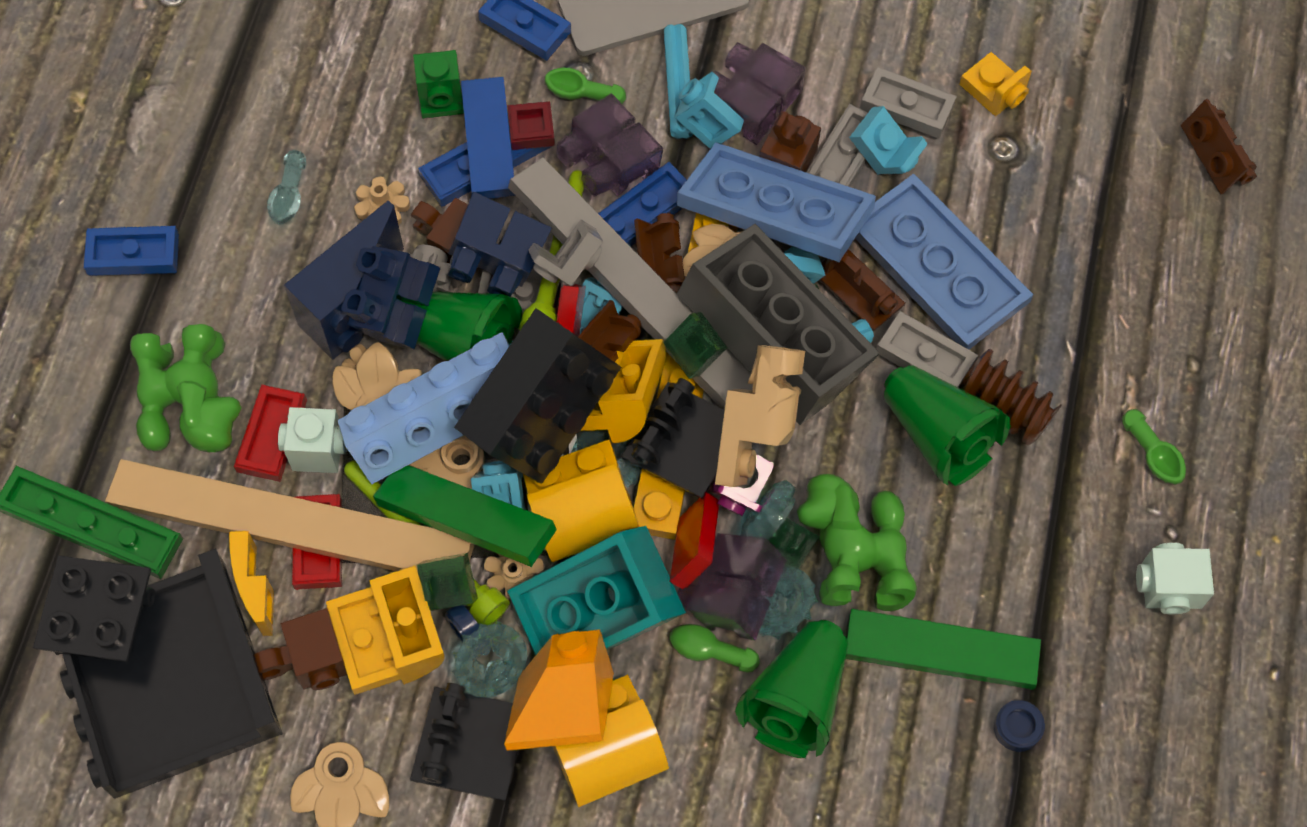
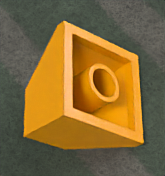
(562, 693)

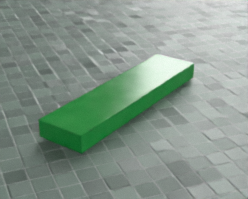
(466, 514)
(88, 522)
(943, 649)

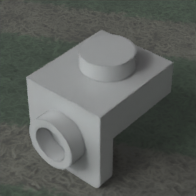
(577, 253)

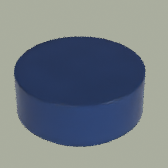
(461, 621)
(1019, 725)

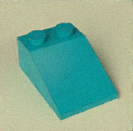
(607, 587)

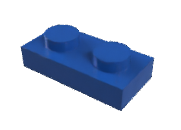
(526, 24)
(131, 250)

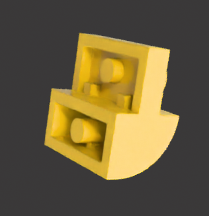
(629, 399)
(583, 499)
(386, 632)
(624, 757)

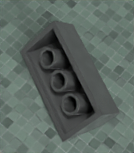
(763, 298)

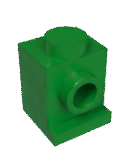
(438, 84)

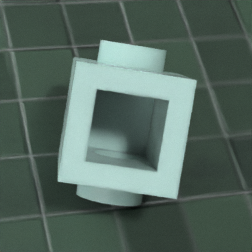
(312, 440)
(1175, 578)

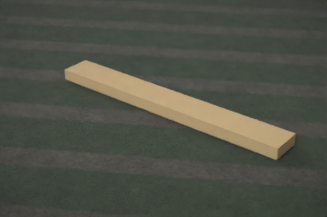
(278, 518)

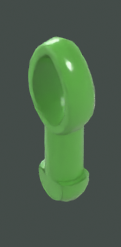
(573, 85)
(1161, 457)
(701, 645)

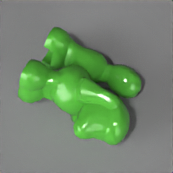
(189, 381)
(852, 548)

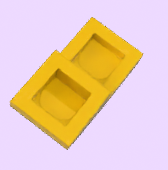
(254, 590)

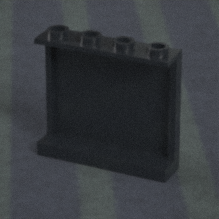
(182, 693)

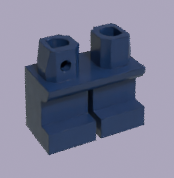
(477, 245)
(377, 304)

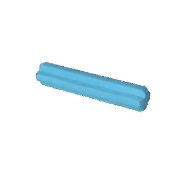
(677, 74)

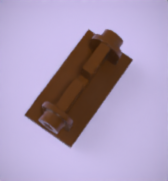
(1216, 148)
(656, 244)
(861, 289)
(611, 331)

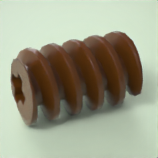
(1007, 394)

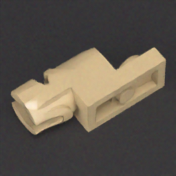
(759, 414)

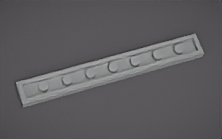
(622, 270)

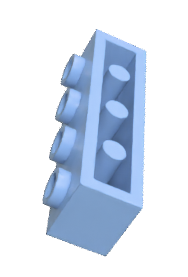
(420, 413)

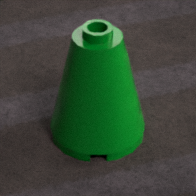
(461, 320)
(945, 423)
(798, 692)

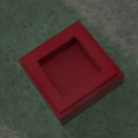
(531, 125)

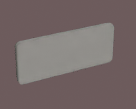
(613, 23)

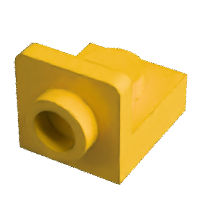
(996, 84)

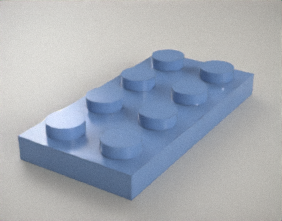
(778, 199)
(941, 263)

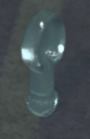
(285, 198)

